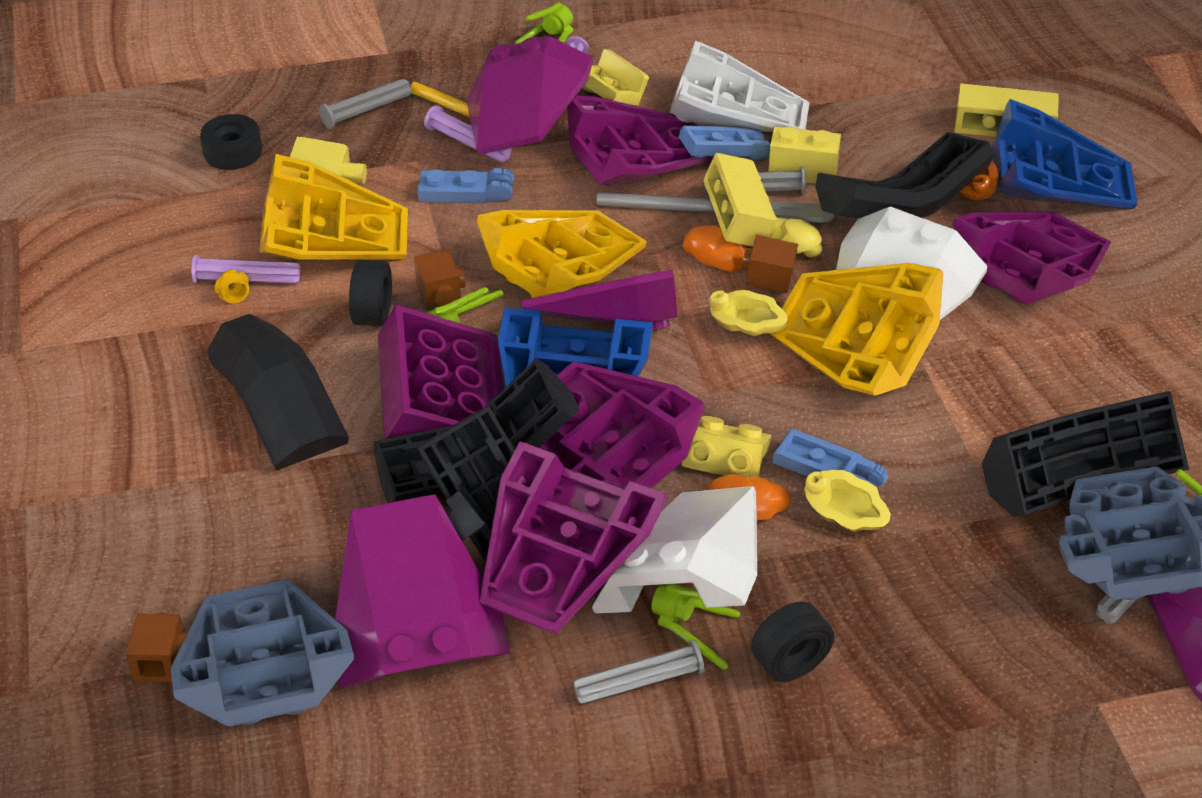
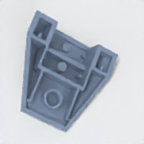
(259, 654)

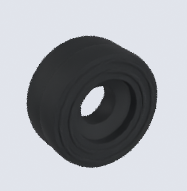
(231, 141)
(370, 292)
(792, 641)

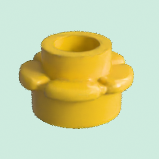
(236, 292)

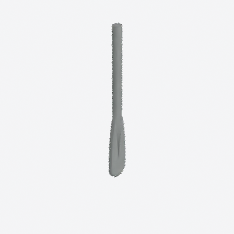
(806, 211)

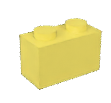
(804, 148)

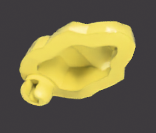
(799, 232)
(747, 312)
(846, 500)

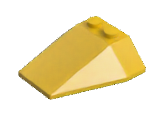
(328, 217)
(556, 248)
(864, 323)

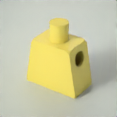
(329, 156)

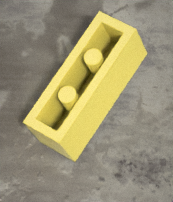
(982, 107)
(739, 199)

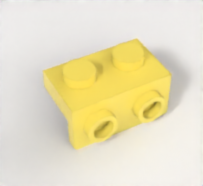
(616, 79)
(726, 448)

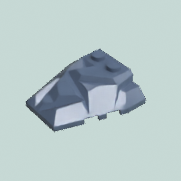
(1134, 534)

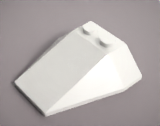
(731, 94)
(900, 237)
(699, 540)

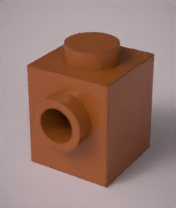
(770, 263)
(438, 279)
(154, 646)

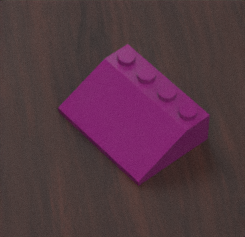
(434, 371)

